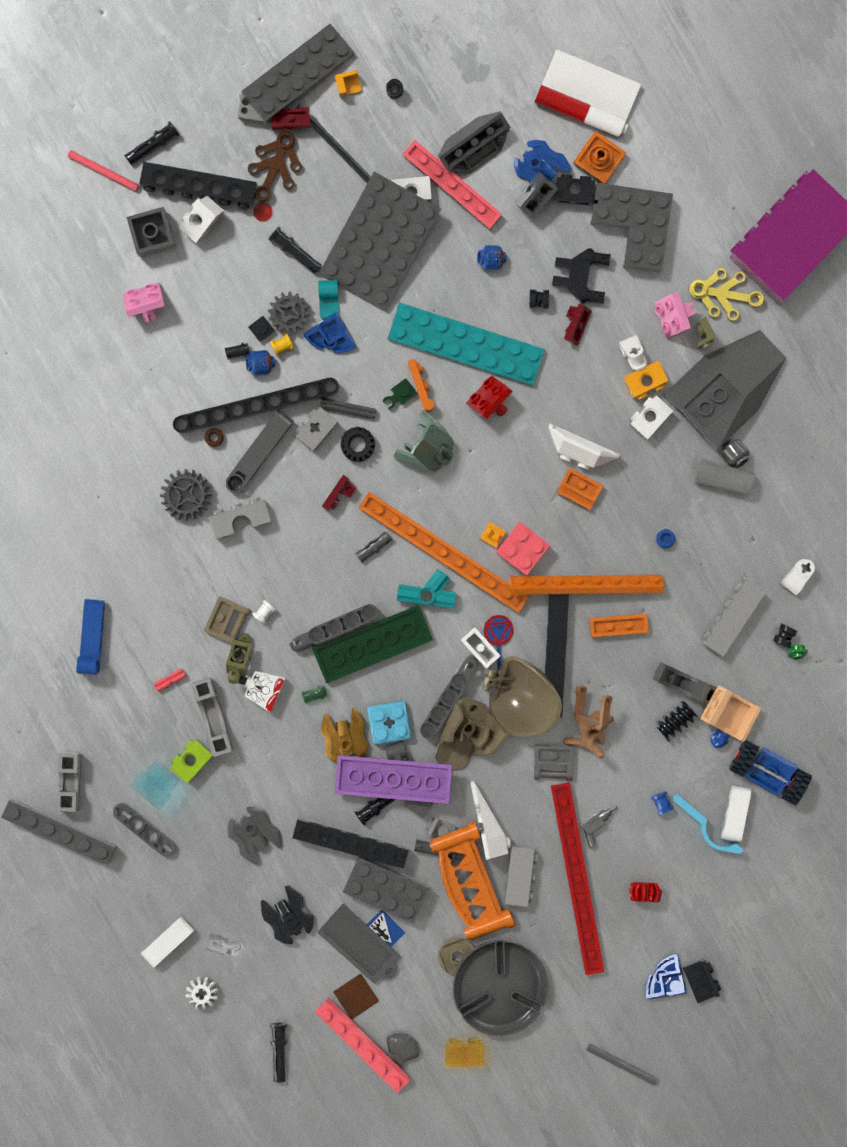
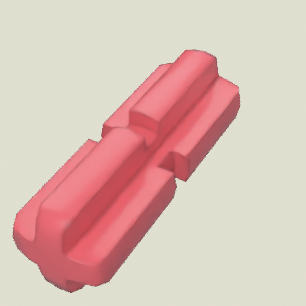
(167, 681)

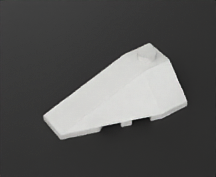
(492, 835)

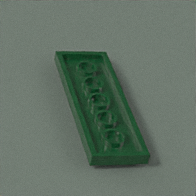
(372, 644)

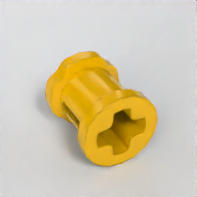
(282, 344)

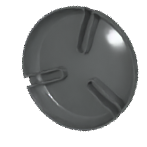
(500, 987)

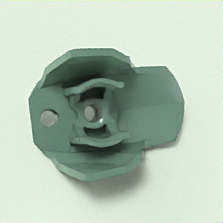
(431, 449)

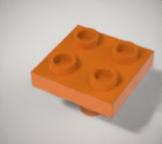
(599, 157)

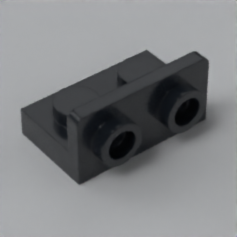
(701, 980)

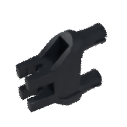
(579, 273)

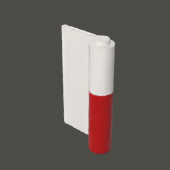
(588, 93)

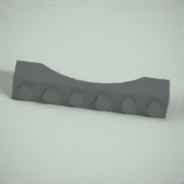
(58, 832)

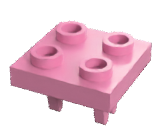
(674, 314)

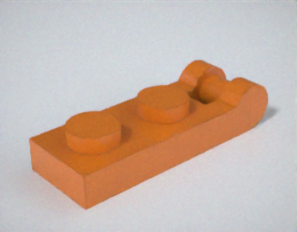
(421, 386)

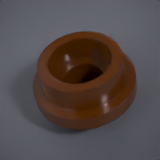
(209, 433)

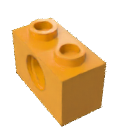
(654, 372)

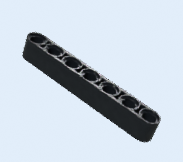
(557, 641)

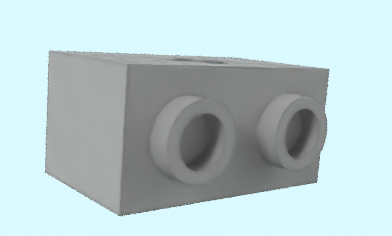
(314, 439)

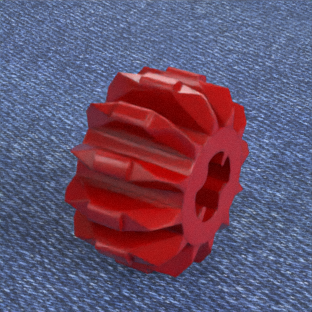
(645, 892)

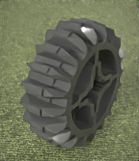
(191, 487)

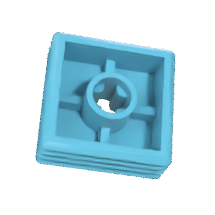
(378, 715)

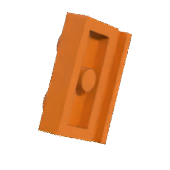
(579, 488)

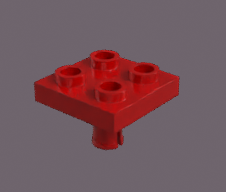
(490, 398)

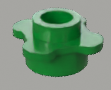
(797, 652)

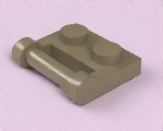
(221, 616)

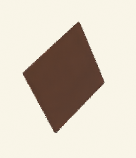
(356, 996)

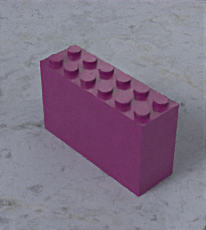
(793, 236)

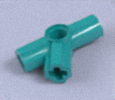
(434, 586)

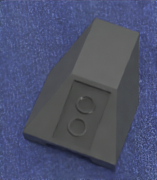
(727, 386)

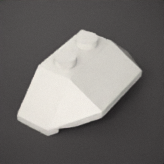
(579, 449)

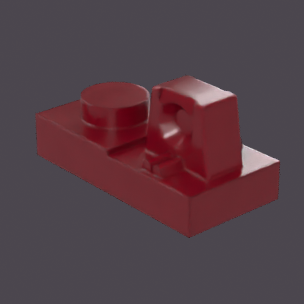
(291, 119)
(579, 317)
(343, 487)

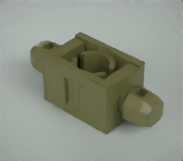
(239, 669)

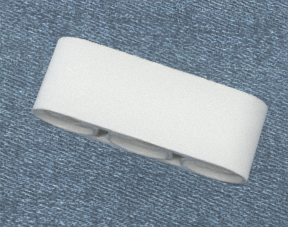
(736, 814)
(167, 942)

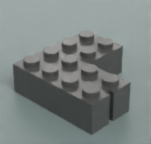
(643, 214)

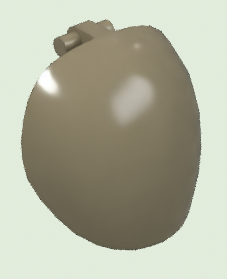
(522, 698)

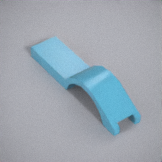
(733, 847)

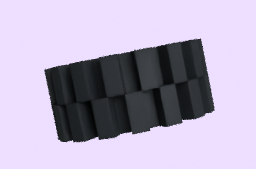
(369, 444)

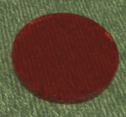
(262, 211)

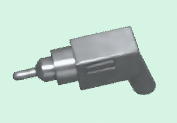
(594, 823)

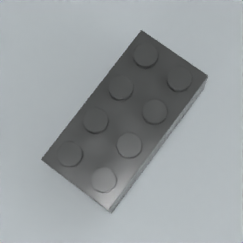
(386, 889)

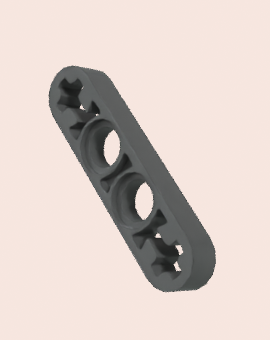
(142, 832)

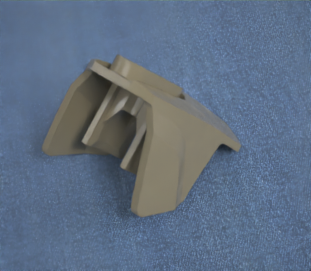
(469, 734)

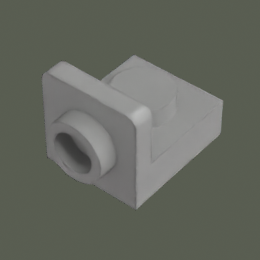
(439, 827)

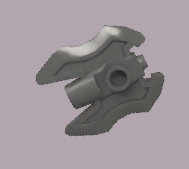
(251, 832)

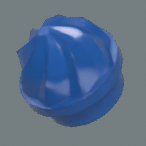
(719, 739)

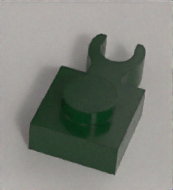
(401, 392)

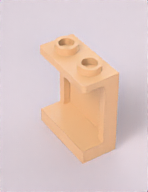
(731, 713)

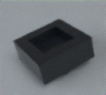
(261, 329)

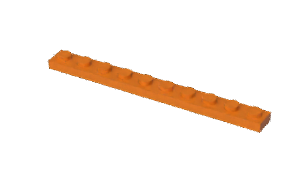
(442, 551)

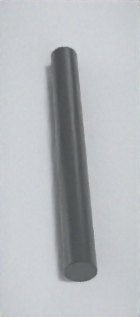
(621, 1064)

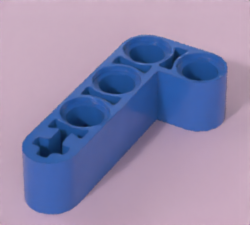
(91, 637)

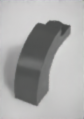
(684, 683)

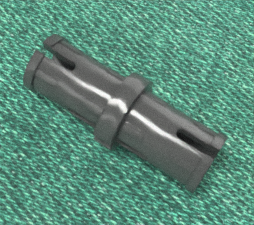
(373, 546)

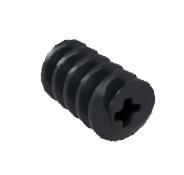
(676, 720)

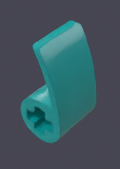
(328, 297)

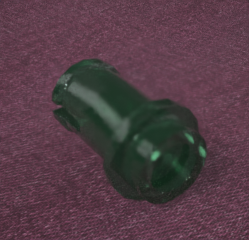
(314, 694)

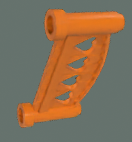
(463, 842)

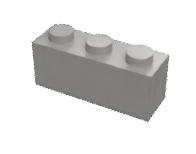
(520, 876)

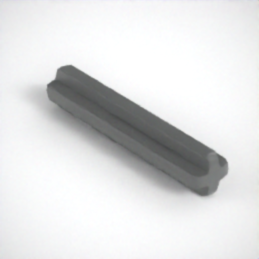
(348, 408)

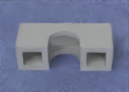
(223, 522)
(68, 781)

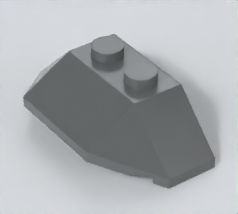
(475, 143)

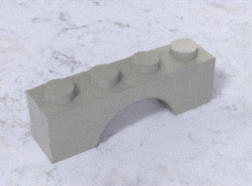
(212, 716)

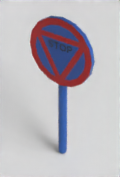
(498, 631)

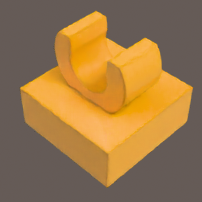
(493, 534)

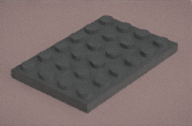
(380, 240)

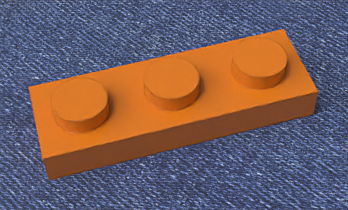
(618, 625)

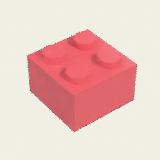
(522, 548)

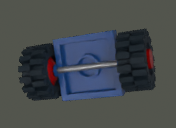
(770, 772)

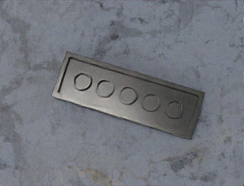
(297, 72)

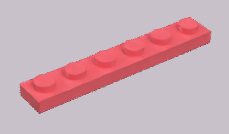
(452, 184)
(362, 1045)

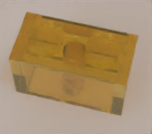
(464, 1053)

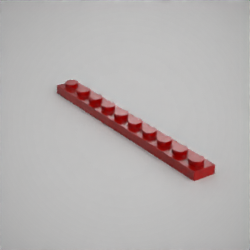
(577, 878)

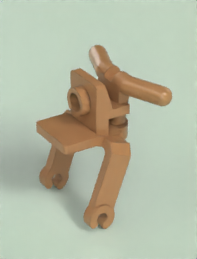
(591, 726)

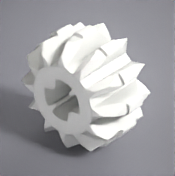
(196, 988)

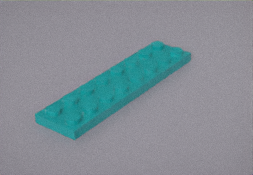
(466, 344)

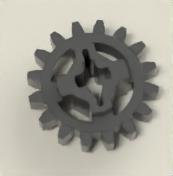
(285, 320)

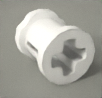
(264, 612)

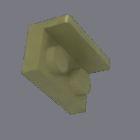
(705, 330)

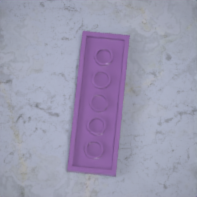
(393, 779)

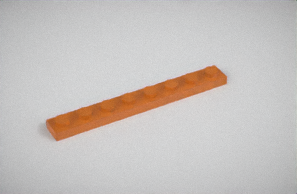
(586, 584)

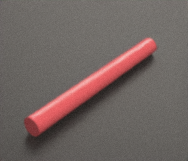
(102, 170)

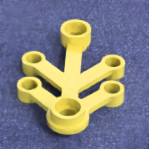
(723, 294)

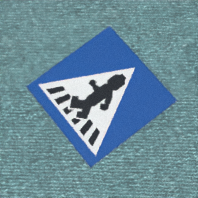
(386, 928)

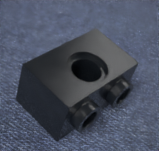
(564, 195)

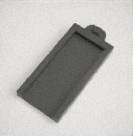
(359, 944)

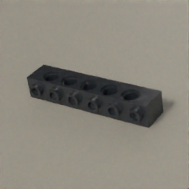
(151, 171)
(350, 843)

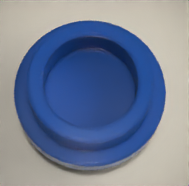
(665, 538)

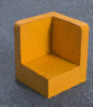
(348, 83)

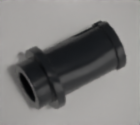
(237, 351)

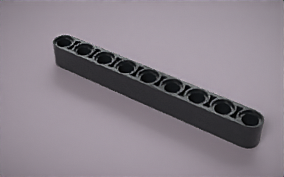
(246, 405)

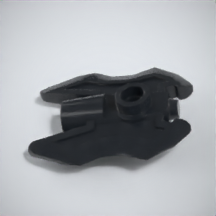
(289, 918)

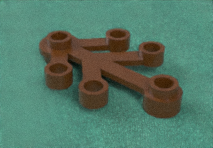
(276, 162)

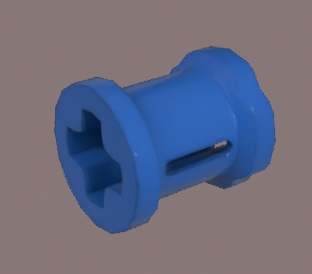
(662, 803)

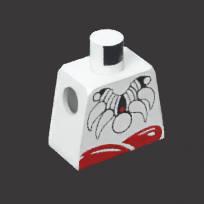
(262, 688)

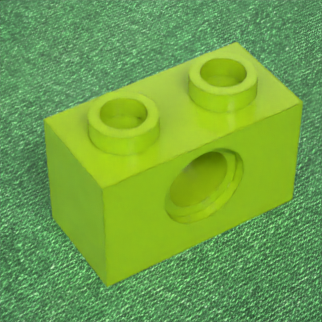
(186, 771)

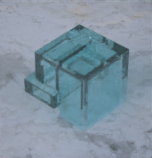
(155, 784)

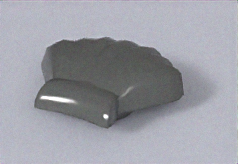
(402, 1048)

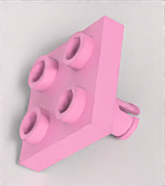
(144, 301)

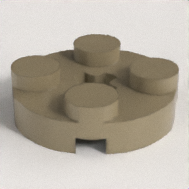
(447, 950)

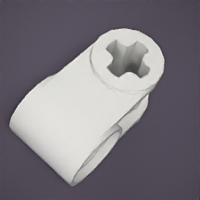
(633, 352)
(796, 579)

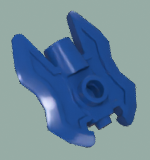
(540, 160)

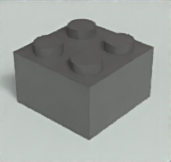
(151, 231)

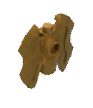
(345, 740)

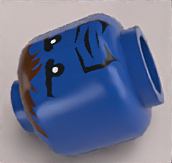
(491, 257)
(259, 362)

